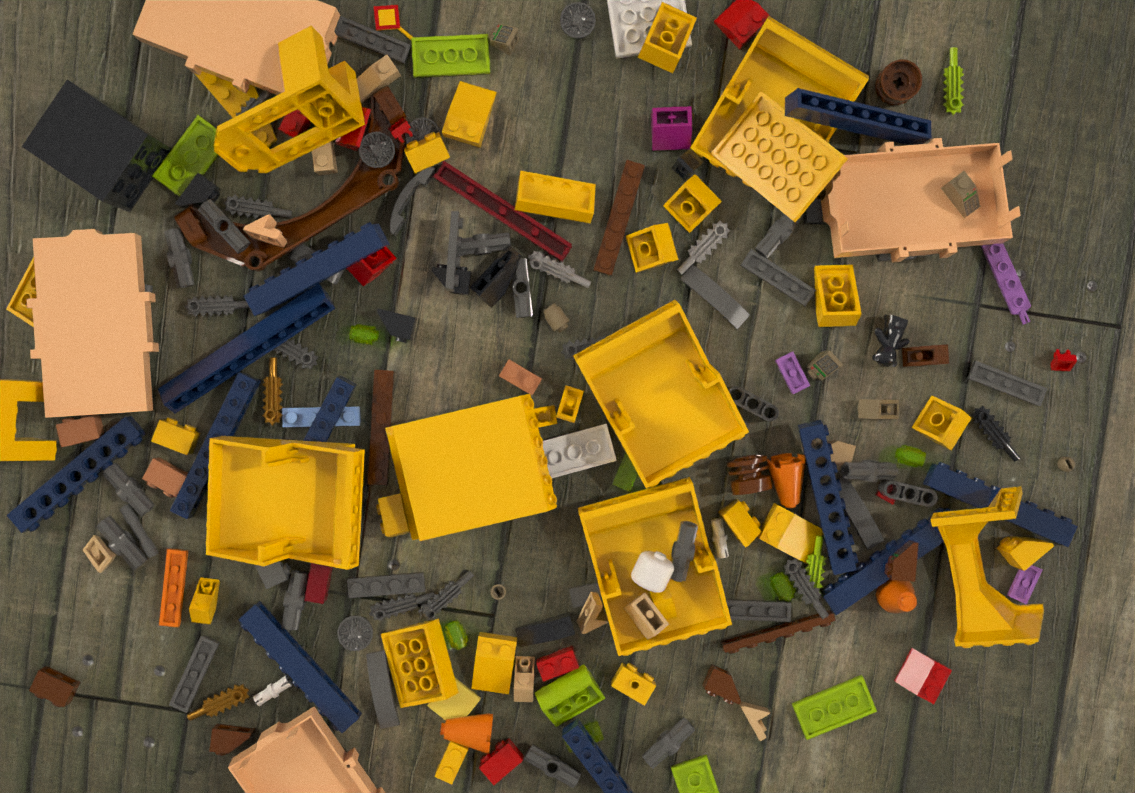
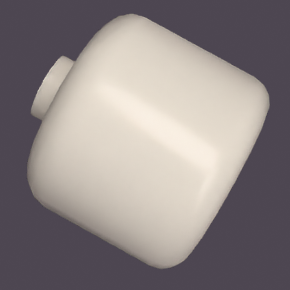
(652, 571)

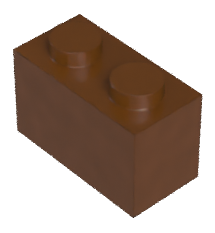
(54, 686)

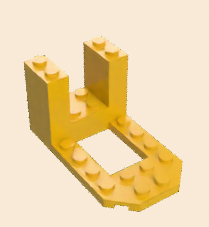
(322, 94)
(21, 448)

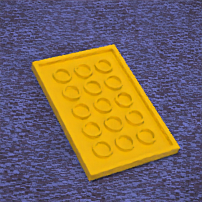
(779, 156)

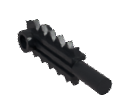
(994, 431)

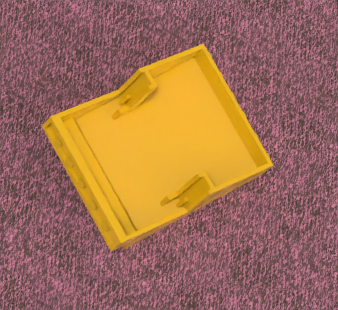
(777, 66)
(661, 394)
(471, 468)
(284, 501)
(650, 521)

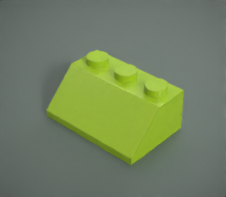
(569, 695)

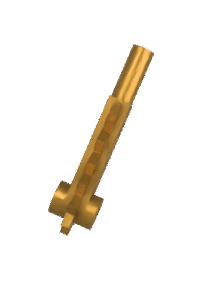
(272, 394)
(219, 703)

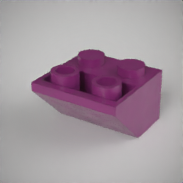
(671, 128)

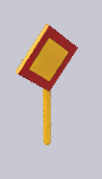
(388, 19)

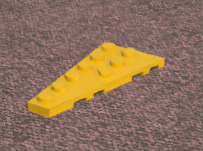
(233, 100)

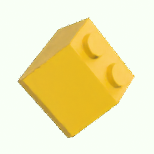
(692, 203)
(652, 247)
(941, 422)
(740, 522)
(1023, 551)

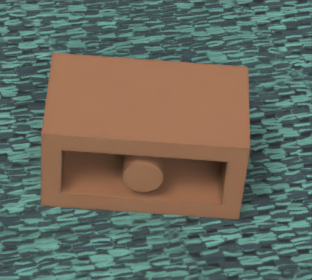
(520, 377)
(80, 430)
(165, 476)

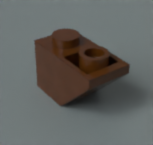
(720, 683)

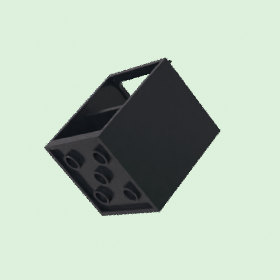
(96, 147)

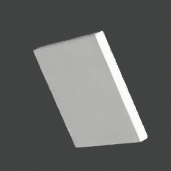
(632, 21)

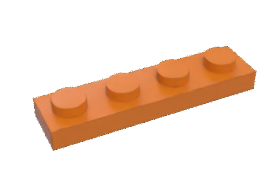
(173, 587)

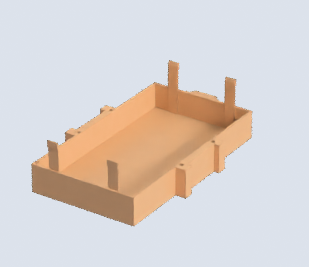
(234, 36)
(897, 203)
(92, 324)
(300, 759)

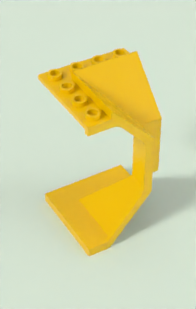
(982, 611)

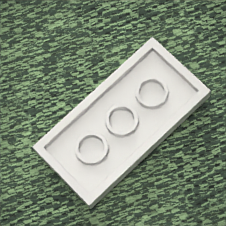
(579, 451)

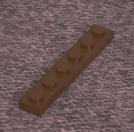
(619, 217)
(380, 420)
(770, 634)

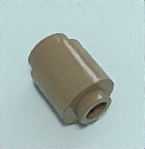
(556, 318)

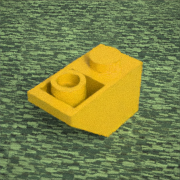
(204, 601)

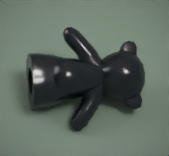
(890, 340)

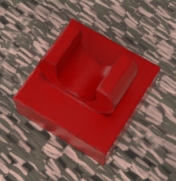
(399, 128)
(1063, 362)

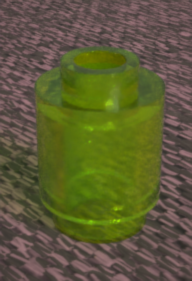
(363, 334)
(910, 456)
(782, 586)
(456, 635)

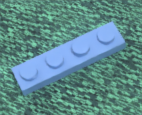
(305, 416)

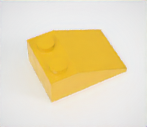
(667, 37)
(469, 114)
(836, 296)
(789, 533)
(494, 662)

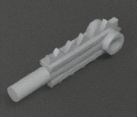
(704, 246)
(558, 270)

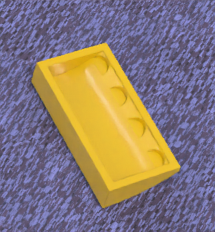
(555, 197)

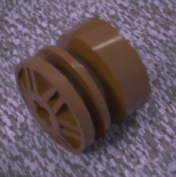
(908, 78)
(749, 474)

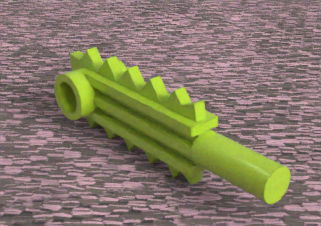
(953, 82)
(816, 562)

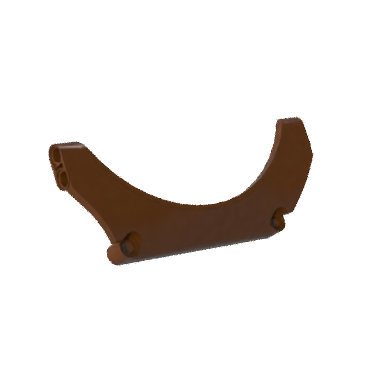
(359, 189)

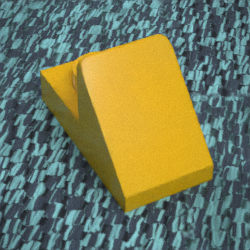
(569, 404)

